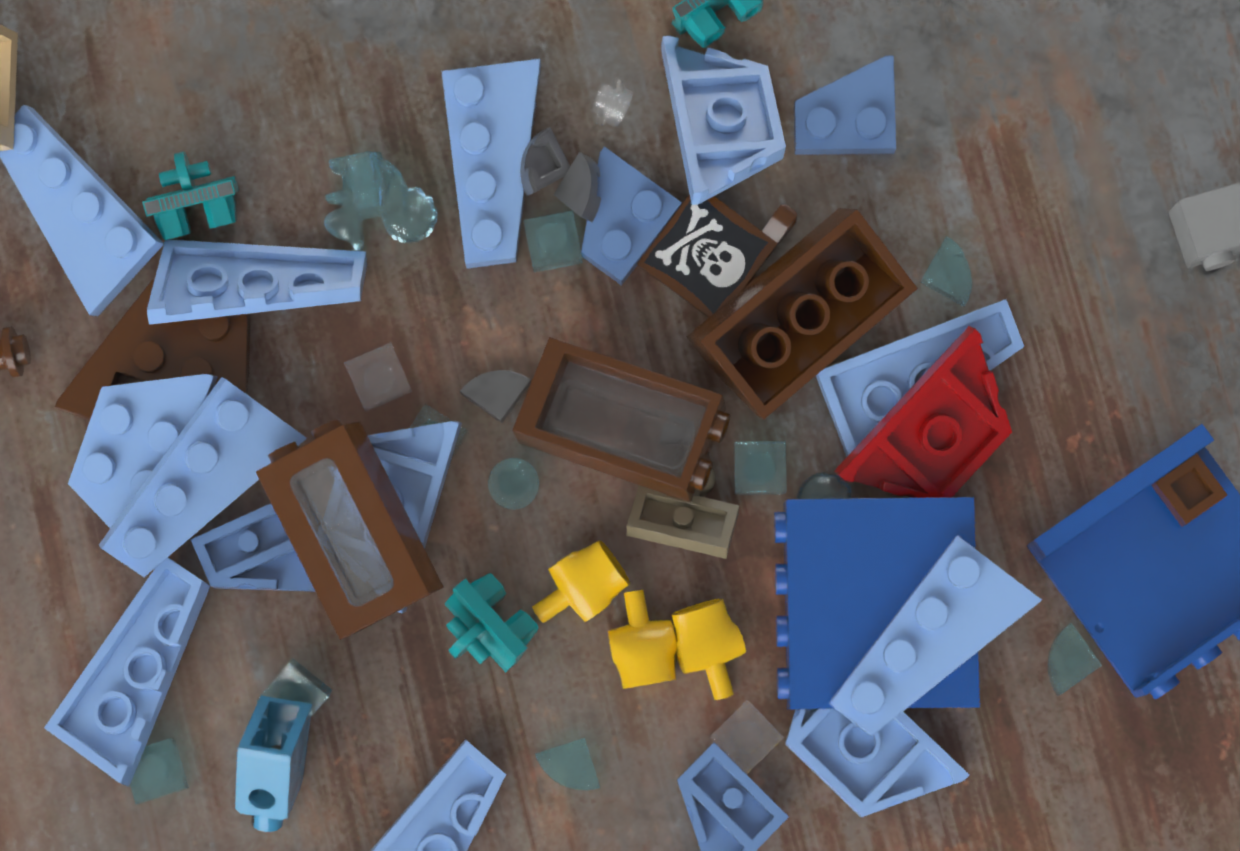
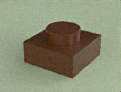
(1189, 490)

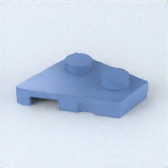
(849, 114)
(628, 217)
(251, 555)
(727, 805)

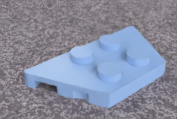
(721, 117)
(130, 436)
(417, 468)
(867, 769)

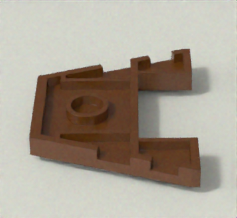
(161, 352)

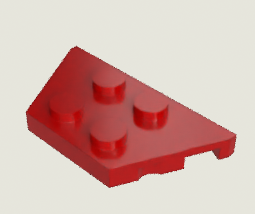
(936, 429)

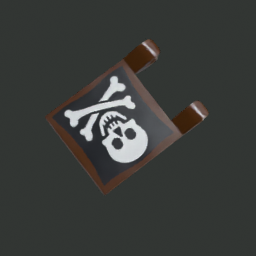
(712, 251)

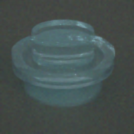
(513, 483)

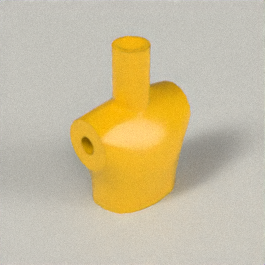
(585, 582)
(706, 642)
(643, 648)

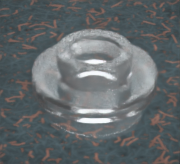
(611, 103)

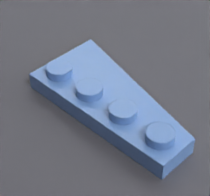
(489, 129)
(79, 214)
(238, 279)
(872, 383)
(198, 477)
(938, 628)
(127, 680)
(448, 807)

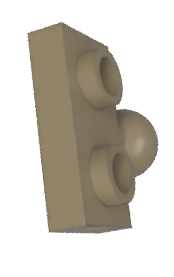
(695, 526)

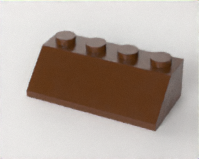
(802, 312)

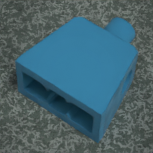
(267, 776)

